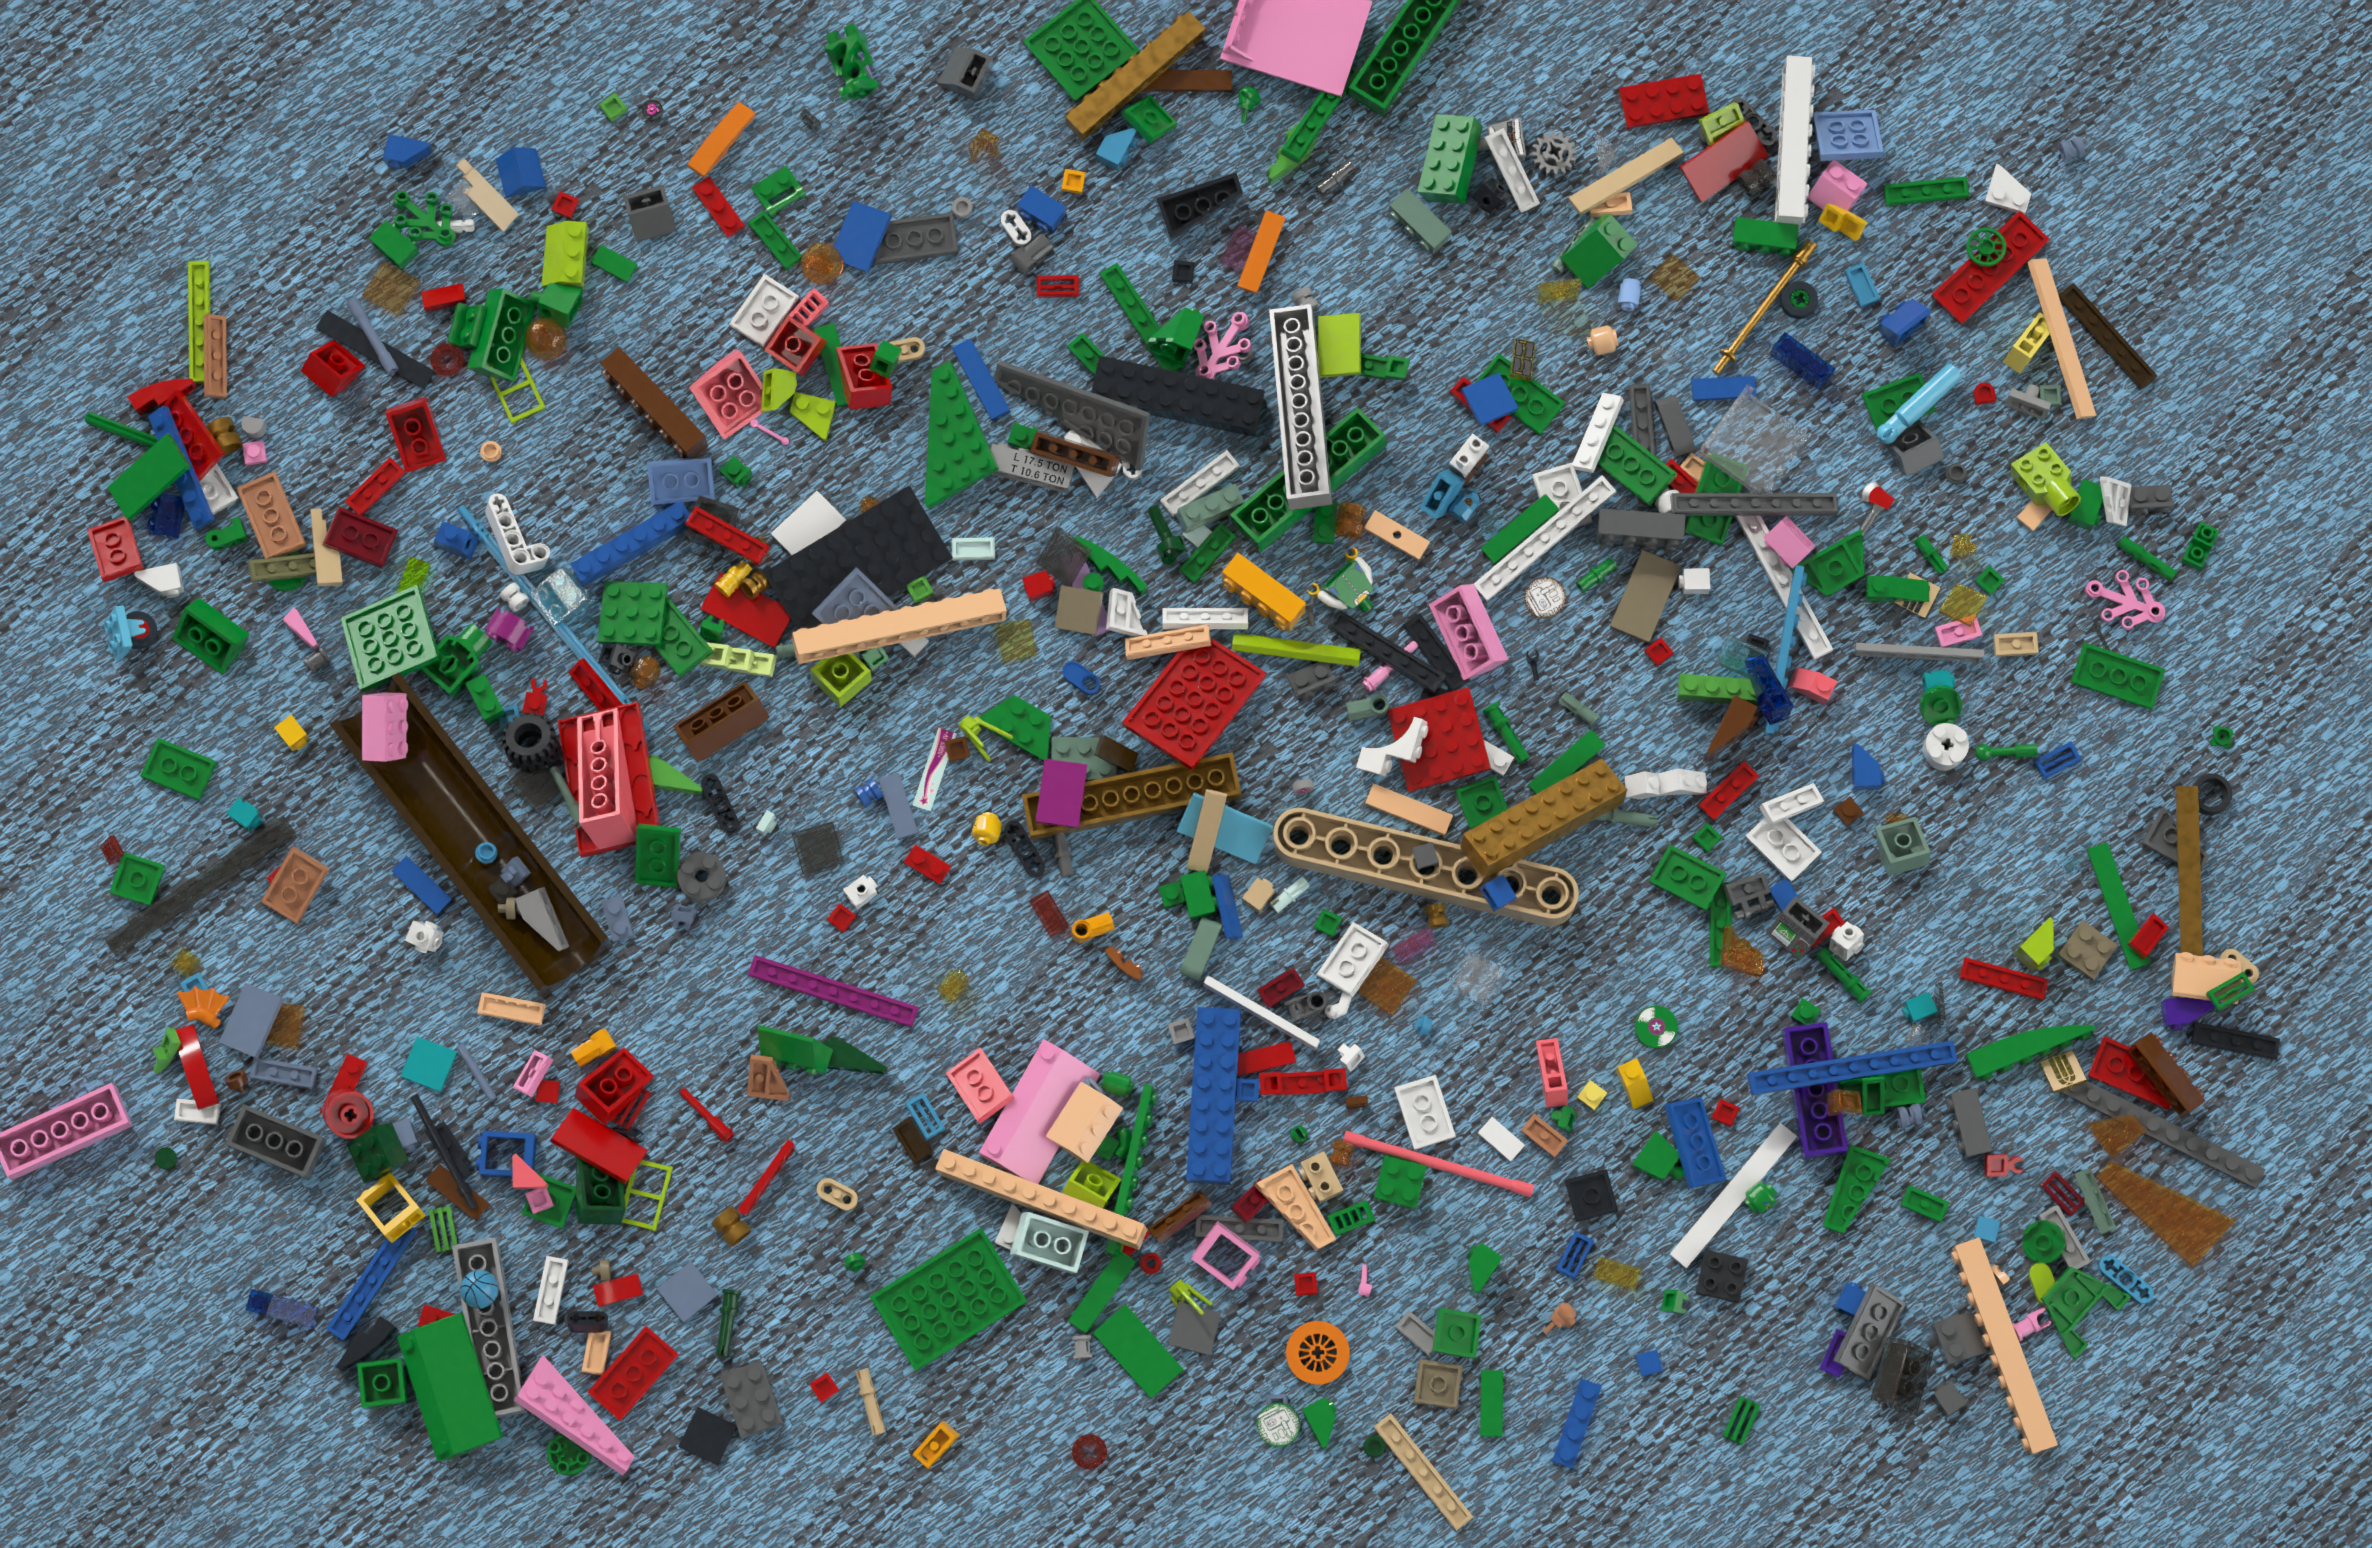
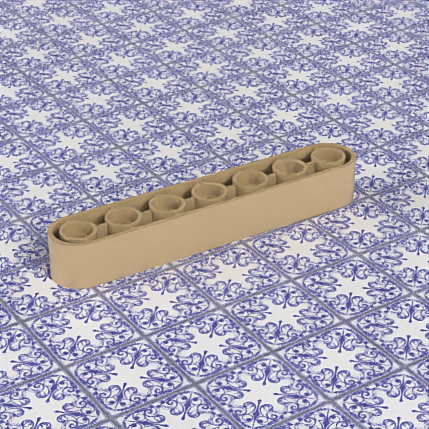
(1402, 874)

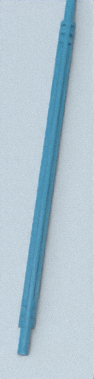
(526, 587)

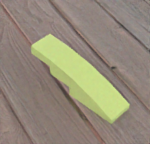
(740, 660)

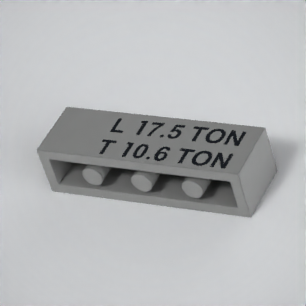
(1032, 468)

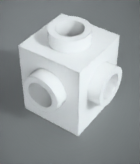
(424, 936)
(1846, 941)

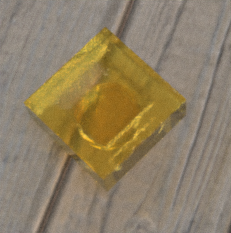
(185, 962)

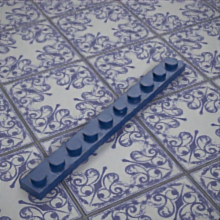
(1851, 1068)

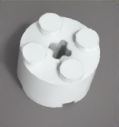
(1956, 741)

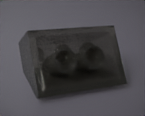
(1901, 1375)

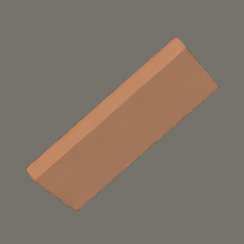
(271, 516)

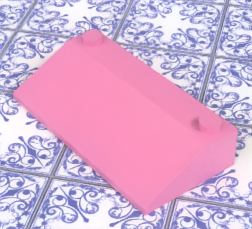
(1043, 1091)

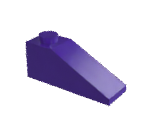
(2183, 1011)

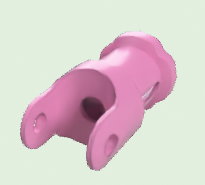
(2029, 1324)

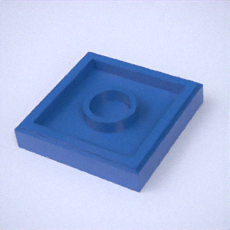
(1489, 399)

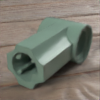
(1364, 708)

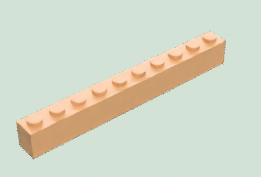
(899, 625)
(1041, 1199)
(2004, 1346)

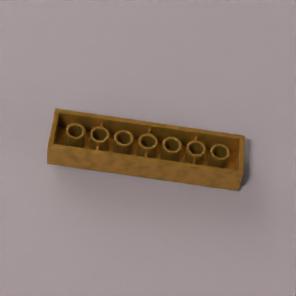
(1543, 818)

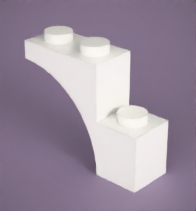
(1406, 748)
(1671, 782)

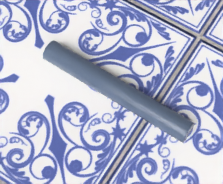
(476, 1072)

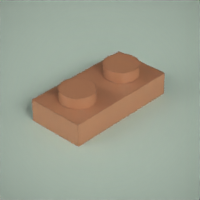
(1544, 1135)

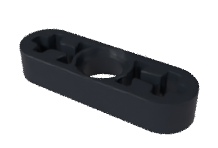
(718, 786)
(1011, 838)

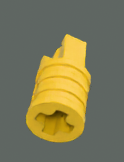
(733, 578)

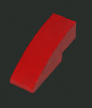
(158, 393)

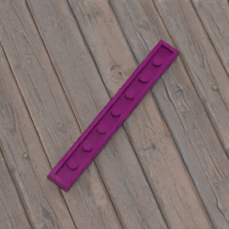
(833, 991)

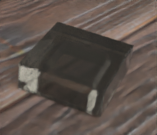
(810, 120)

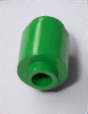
(1117, 1083)

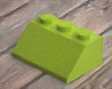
(565, 254)

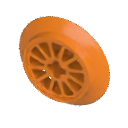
(1323, 1329)

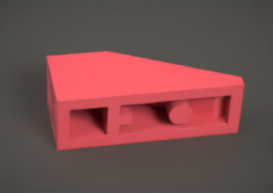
(1552, 1073)

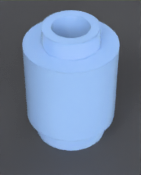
(1629, 294)

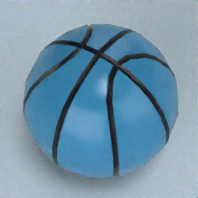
(479, 1289)

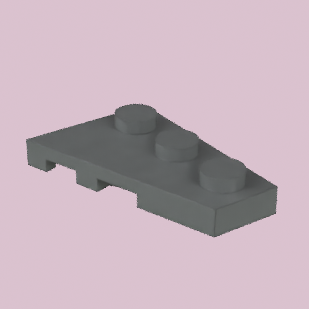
(2163, 838)

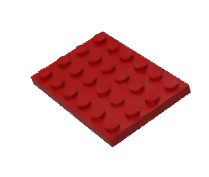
(1194, 701)

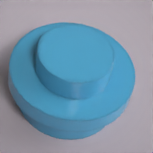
(486, 853)
(1423, 1025)

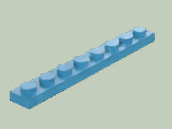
(1787, 639)

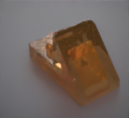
(1843, 1102)

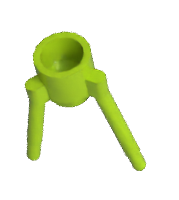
(971, 729)
(1181, 1292)

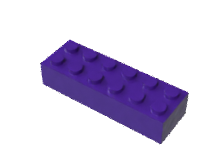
(1817, 1132)

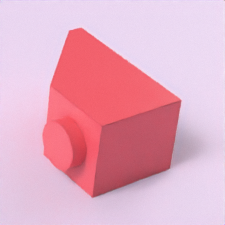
(1812, 684)

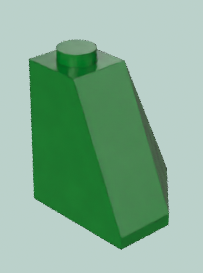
(1177, 336)

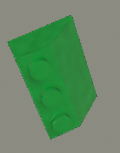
(210, 635)
(794, 1050)

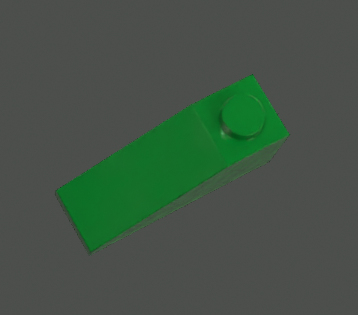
(1895, 589)

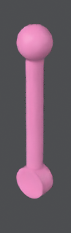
(755, 424)

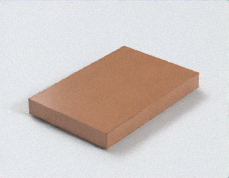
(295, 885)

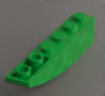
(2021, 1048)

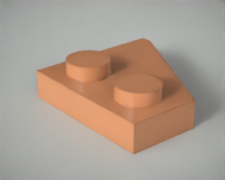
(765, 1079)

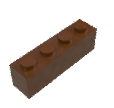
(1075, 454)

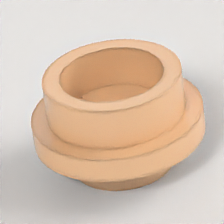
(490, 451)

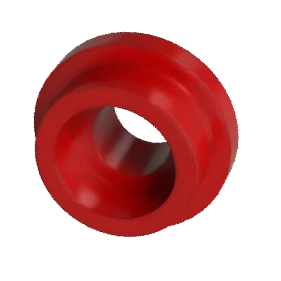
(1150, 1256)

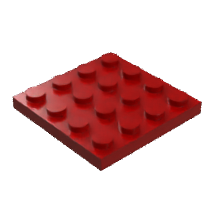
(1453, 740)

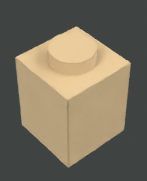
(1258, 895)

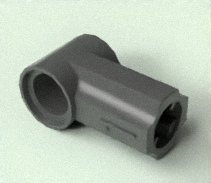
(1026, 258)

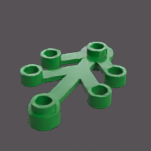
(423, 220)

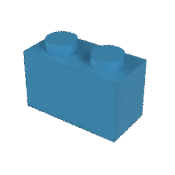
(1442, 494)

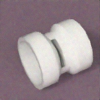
(514, 597)

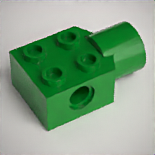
(458, 660)

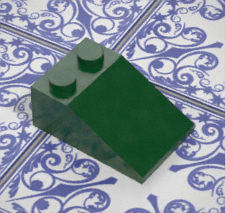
(598, 1196)

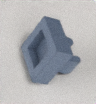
(515, 872)
(684, 914)

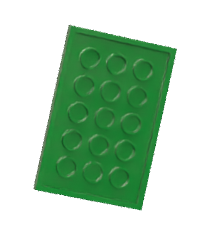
(948, 1299)

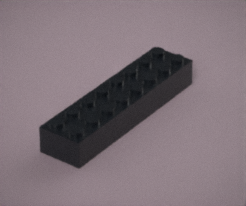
(1180, 395)

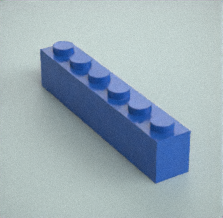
(631, 544)

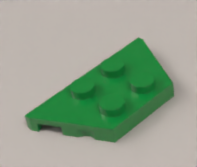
(1836, 565)
(1024, 722)

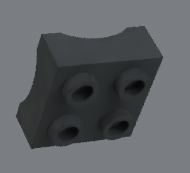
(1722, 1276)

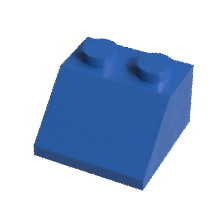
(1903, 322)

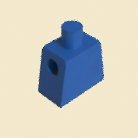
(454, 540)

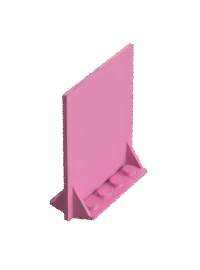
(1298, 40)

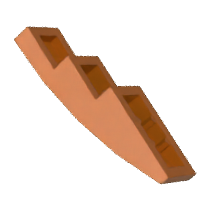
(720, 139)

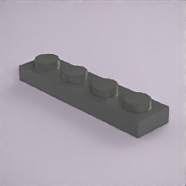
(1254, 1230)

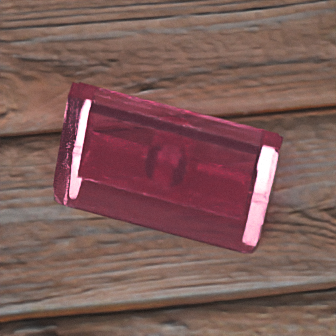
(1414, 945)

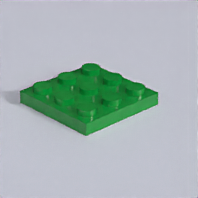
(633, 613)

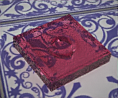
(1239, 248)

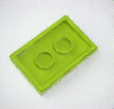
(1339, 345)

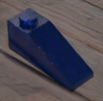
(1768, 690)
(281, 1308)

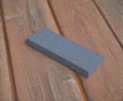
(898, 806)
(283, 1073)

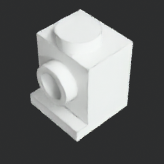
(859, 899)

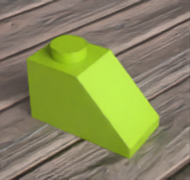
(777, 388)

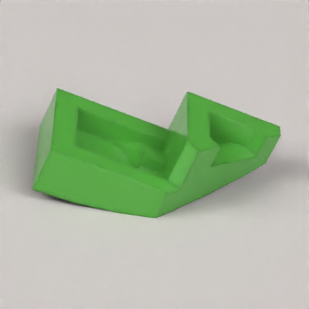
(167, 1050)

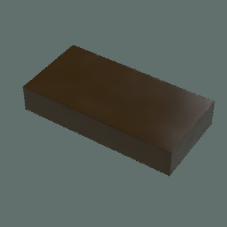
(1116, 754)
(913, 1140)

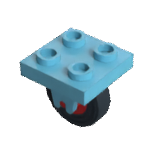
(129, 631)

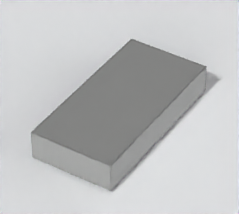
(1416, 1332)

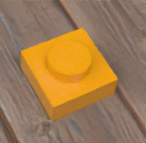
(1073, 181)

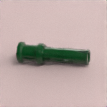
(728, 1311)

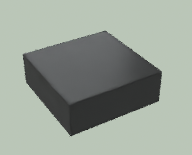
(1425, 855)

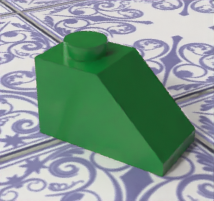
(1321, 1419)

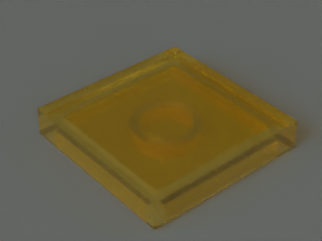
(1558, 290)

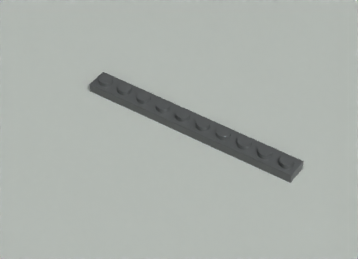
(2169, 1134)

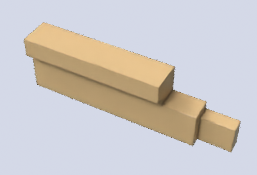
(486, 197)
(326, 559)

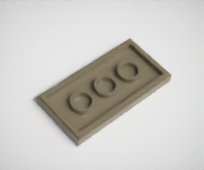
(1645, 596)

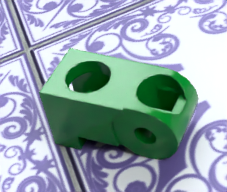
(228, 536)

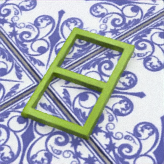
(500, 394)
(661, 1198)

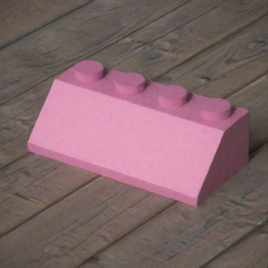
(1468, 631)

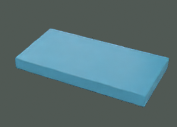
(1237, 831)

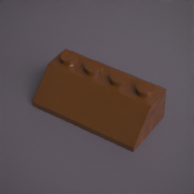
(721, 721)
(2166, 1074)

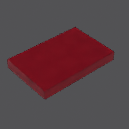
(360, 537)

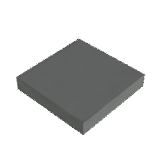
(1193, 1330)

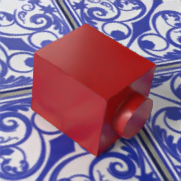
(1038, 585)

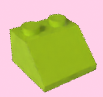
(2037, 948)
(1092, 1184)

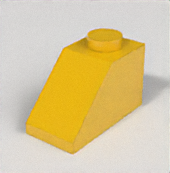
(1634, 1083)

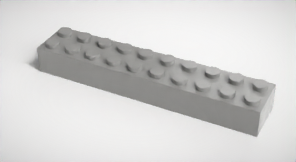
(1300, 407)

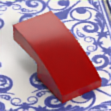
(618, 1290)

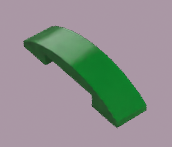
(1384, 368)

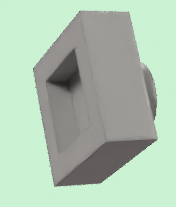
(1181, 1031)

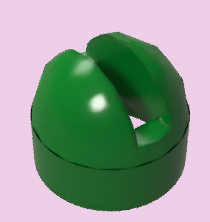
(1294, 1136)

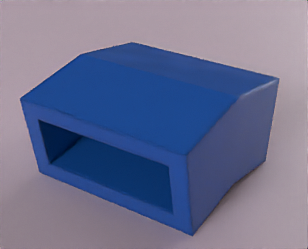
(1498, 893)

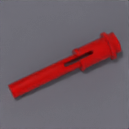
(714, 1122)

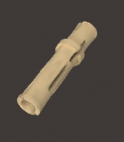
(870, 1401)

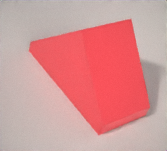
(525, 1177)

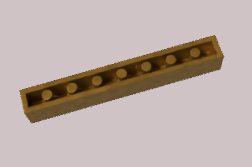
(1135, 75)

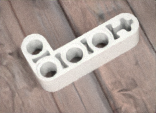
(512, 533)

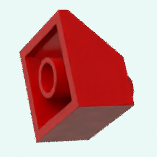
(332, 368)

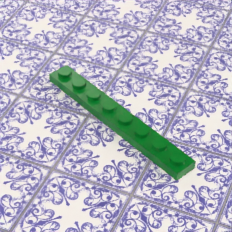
(1134, 1161)

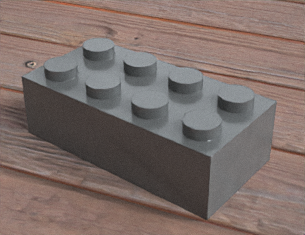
(1640, 529)
(276, 1142)

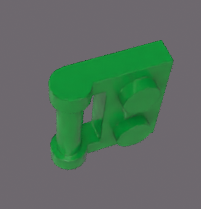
(776, 185)

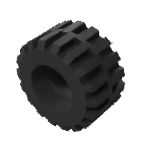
(527, 727)

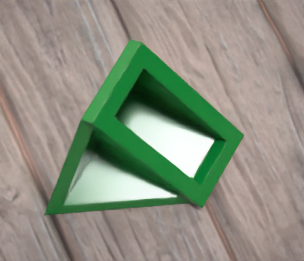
(1871, 1094)

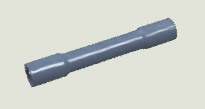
(383, 355)

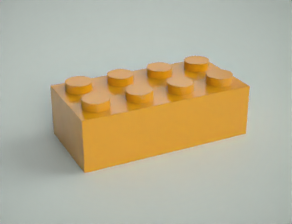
(1263, 593)

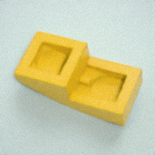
(1842, 220)

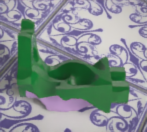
(848, 49)

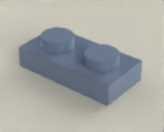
(617, 919)

